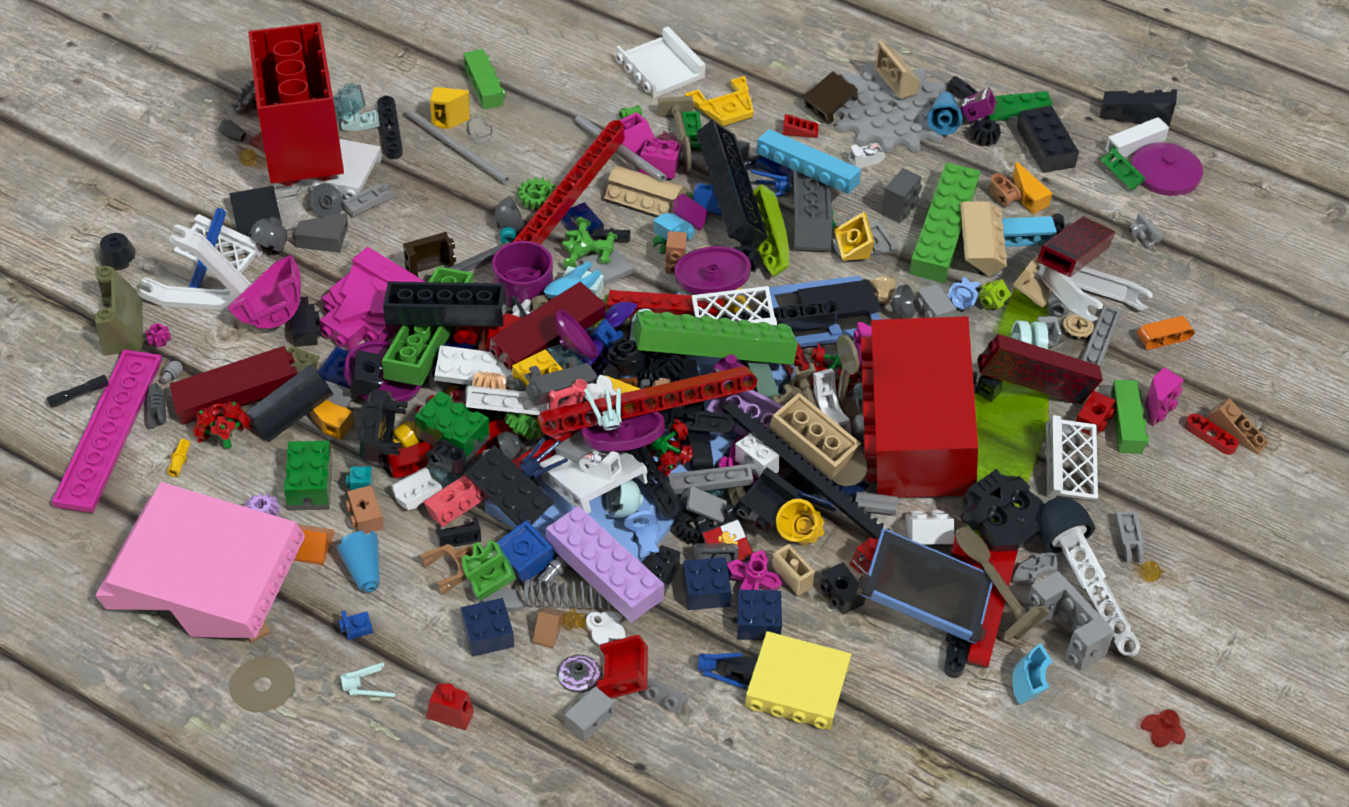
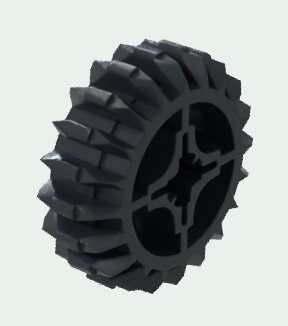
(662, 365)

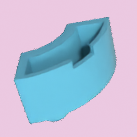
(672, 222)
(1030, 675)

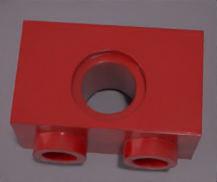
(1096, 411)

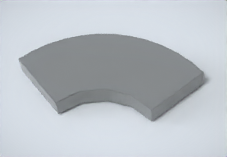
(1033, 568)
(511, 598)

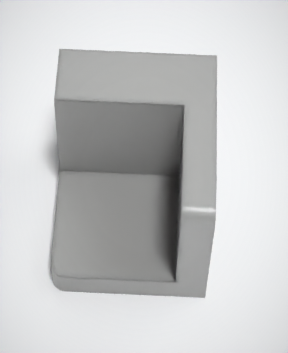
(1054, 330)

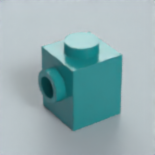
(359, 477)

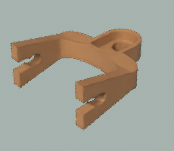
(433, 555)

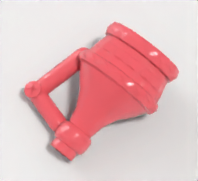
(575, 394)

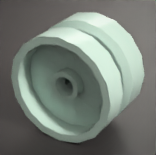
(1033, 334)

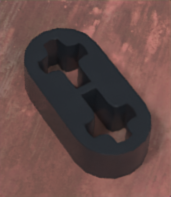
(959, 658)

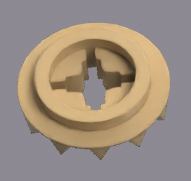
(1070, 326)

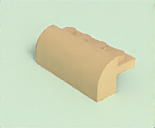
(642, 191)

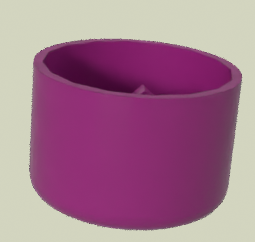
(524, 269)

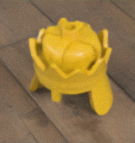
(799, 522)

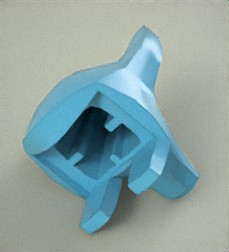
(562, 284)

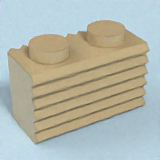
(793, 569)

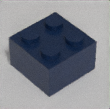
(706, 583)
(758, 613)
(487, 627)

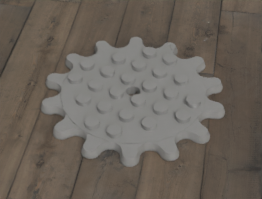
(878, 121)

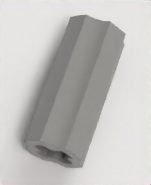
(877, 502)

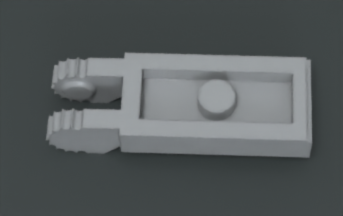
(368, 199)
(1130, 534)

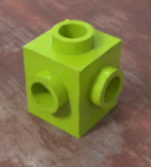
(994, 294)

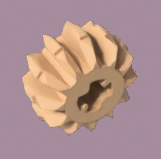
(489, 380)

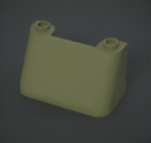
(122, 323)

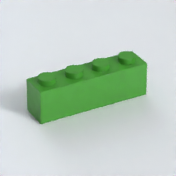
(484, 79)
(1128, 417)

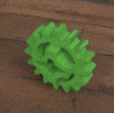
(535, 192)
(524, 425)

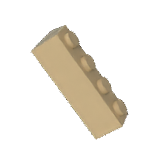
(983, 236)
(814, 435)

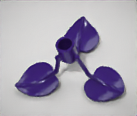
(615, 316)

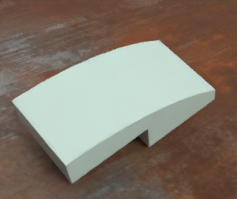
(360, 122)

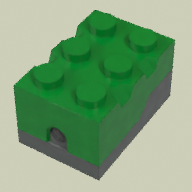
(452, 422)
(308, 475)

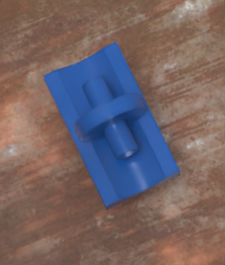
(606, 335)

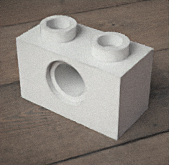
(757, 454)

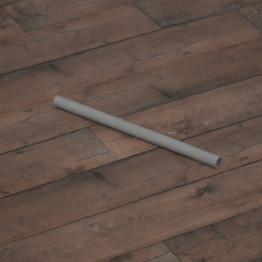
(464, 151)
(627, 153)

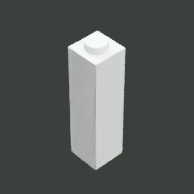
(1132, 139)

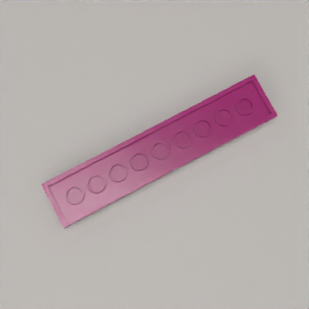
(107, 431)

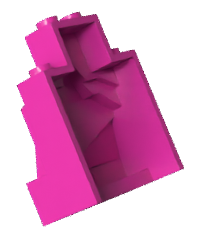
(357, 301)

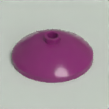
(574, 336)

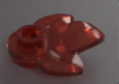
(1162, 730)

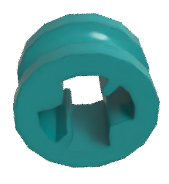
(507, 232)

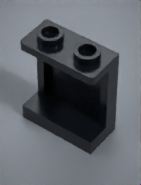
(765, 499)

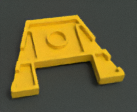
(726, 108)

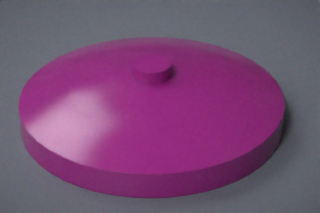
(1168, 168)
(712, 270)
(401, 391)
(631, 434)

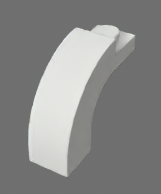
(826, 398)

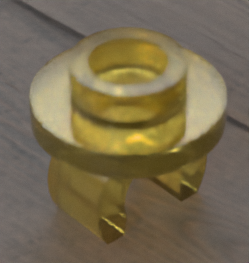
(247, 156)
(1151, 571)
(574, 619)

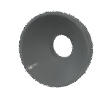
(903, 302)
(511, 445)

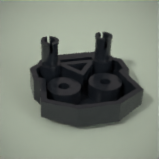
(377, 427)
(995, 499)

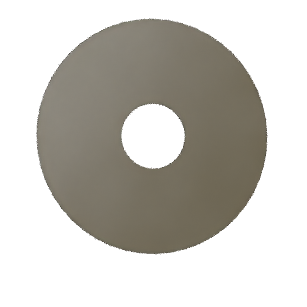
(281, 686)

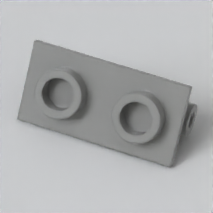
(665, 697)

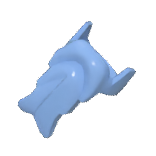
(963, 294)
(645, 530)

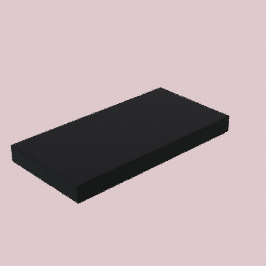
(852, 297)

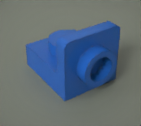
(355, 625)

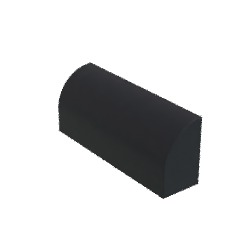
(290, 403)

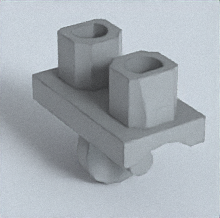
(1145, 231)

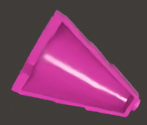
(271, 297)

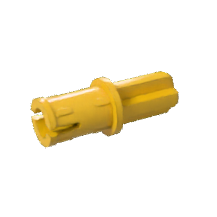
(178, 458)

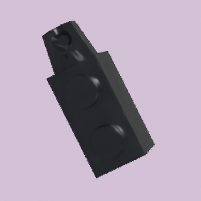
(304, 324)

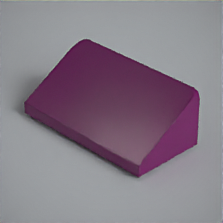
(690, 211)

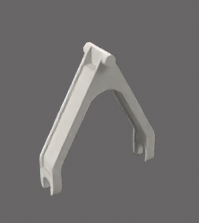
(198, 297)
(1078, 302)

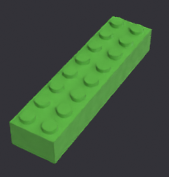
(944, 223)
(714, 337)
(418, 345)

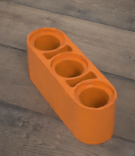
(1165, 332)

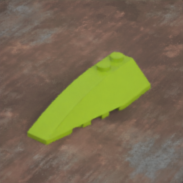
(774, 249)

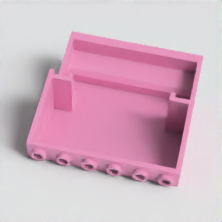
(202, 562)

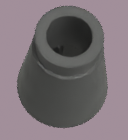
(230, 129)

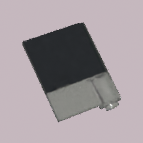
(267, 202)

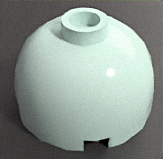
(624, 500)

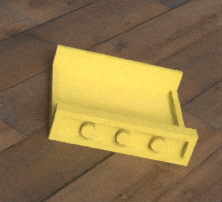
(798, 680)

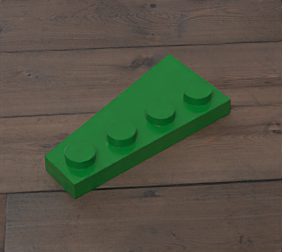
(1012, 104)

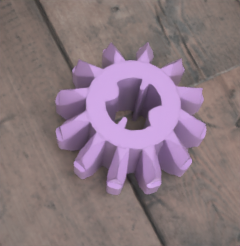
(264, 504)

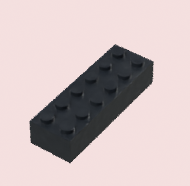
(445, 304)

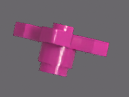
(754, 573)

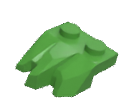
(487, 569)

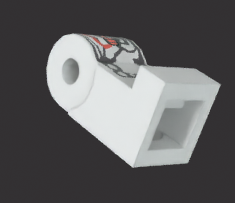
(866, 155)
(601, 464)

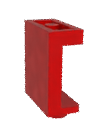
(624, 666)

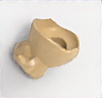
(883, 288)

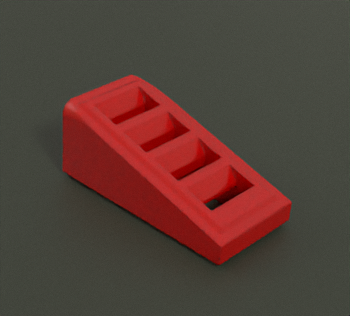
(796, 127)

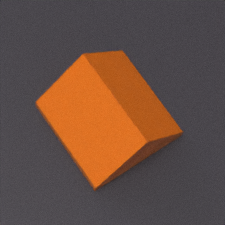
(315, 544)

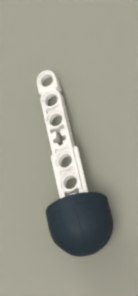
(1066, 530)

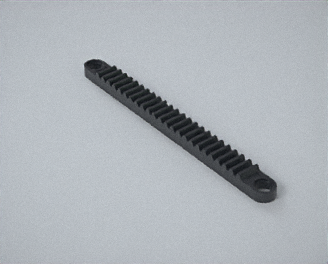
(804, 470)

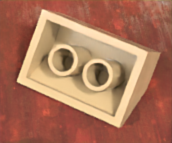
(896, 71)

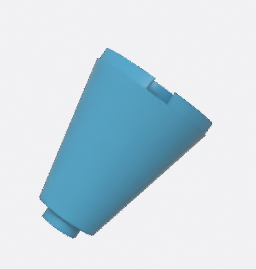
(945, 115)
(361, 558)

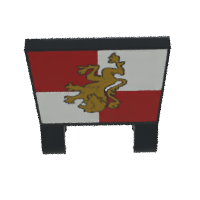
(726, 532)

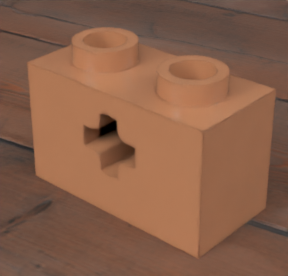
(674, 250)
(364, 509)

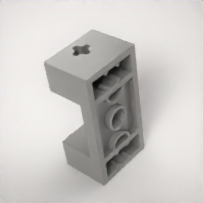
(1090, 631)

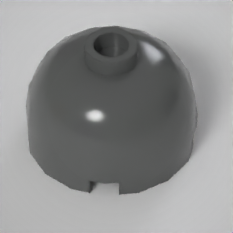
(508, 215)
(269, 233)

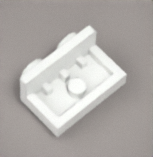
(415, 489)

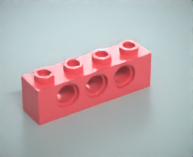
(453, 501)

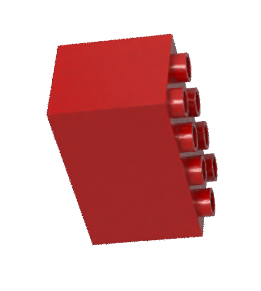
(295, 103)
(919, 407)

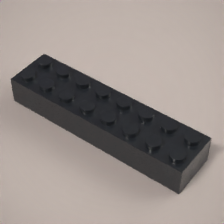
(731, 185)

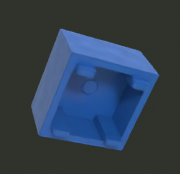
(526, 551)

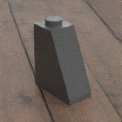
(322, 233)

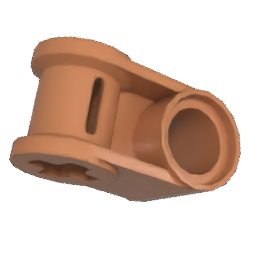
(1003, 190)

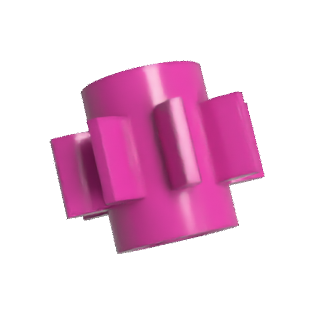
(158, 335)

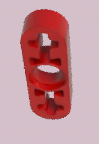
(1197, 430)

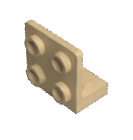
(1031, 285)

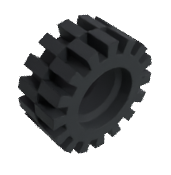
(687, 533)

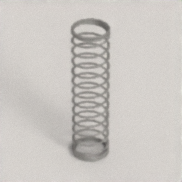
(528, 587)

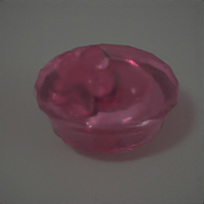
(666, 136)

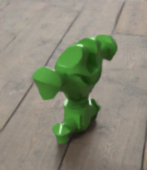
(582, 244)

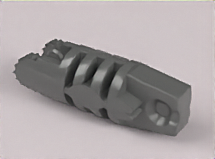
(156, 405)

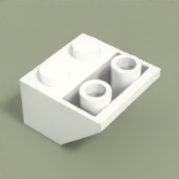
(930, 528)

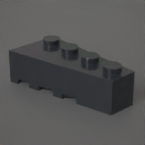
(1138, 106)

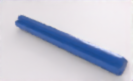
(212, 236)

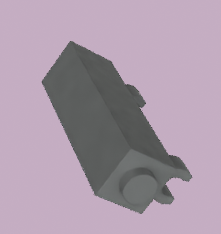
(542, 385)

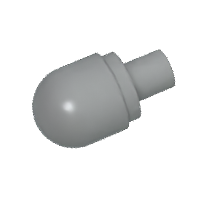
(171, 371)

